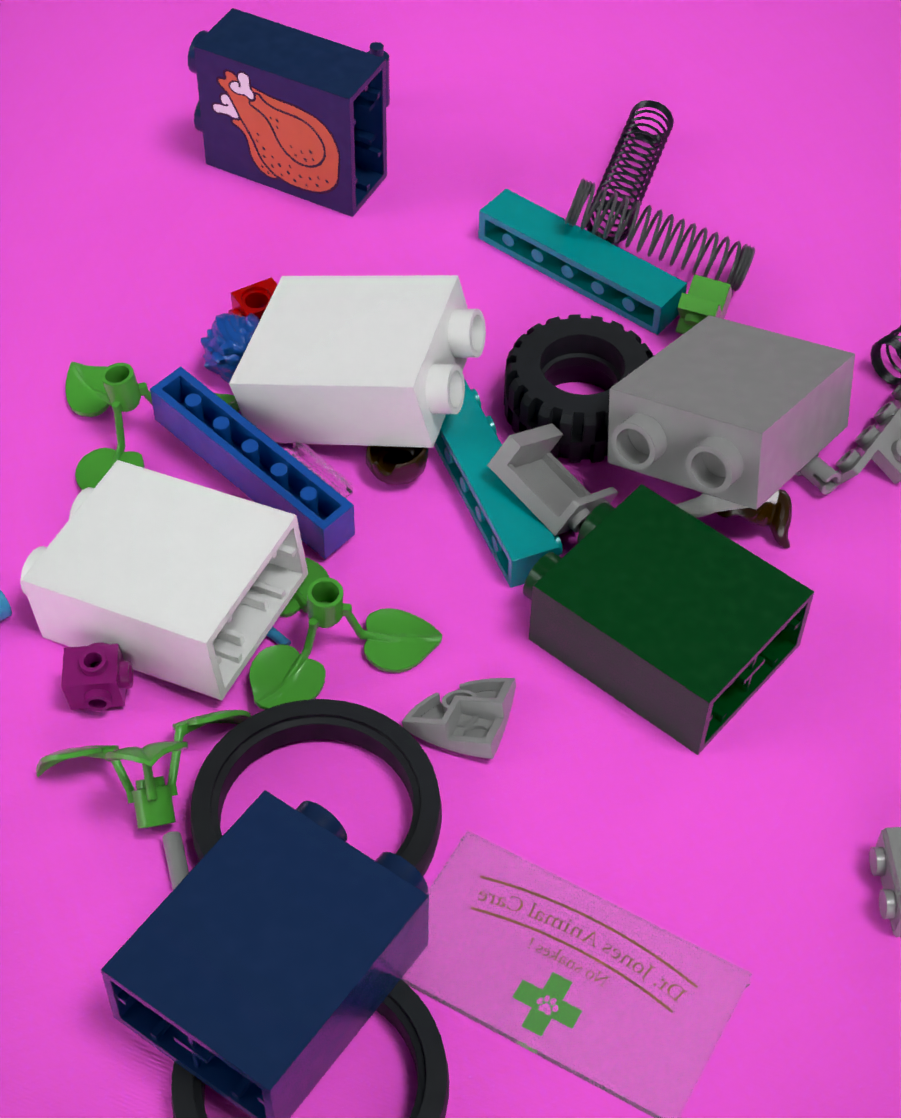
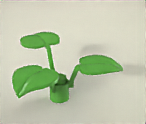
(90, 394)
(393, 643)
(152, 798)

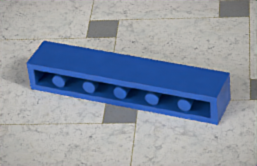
(252, 460)

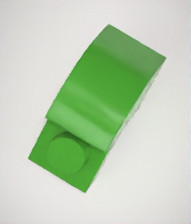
(703, 299)

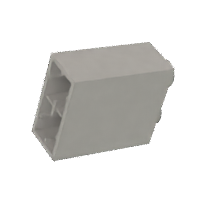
(730, 410)

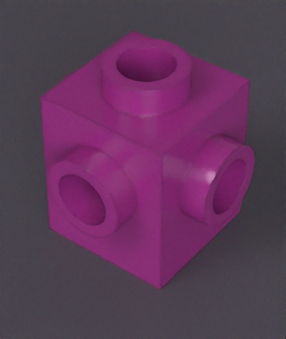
(95, 676)

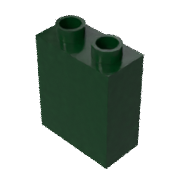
(666, 615)

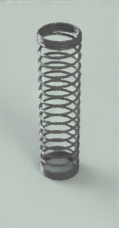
(742, 259)

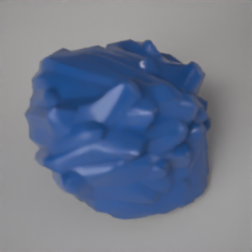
(228, 342)

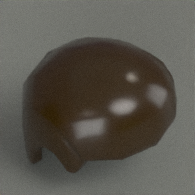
(396, 464)

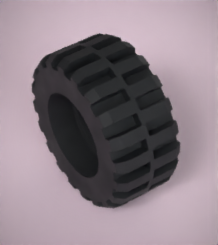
(565, 353)

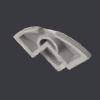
(465, 719)

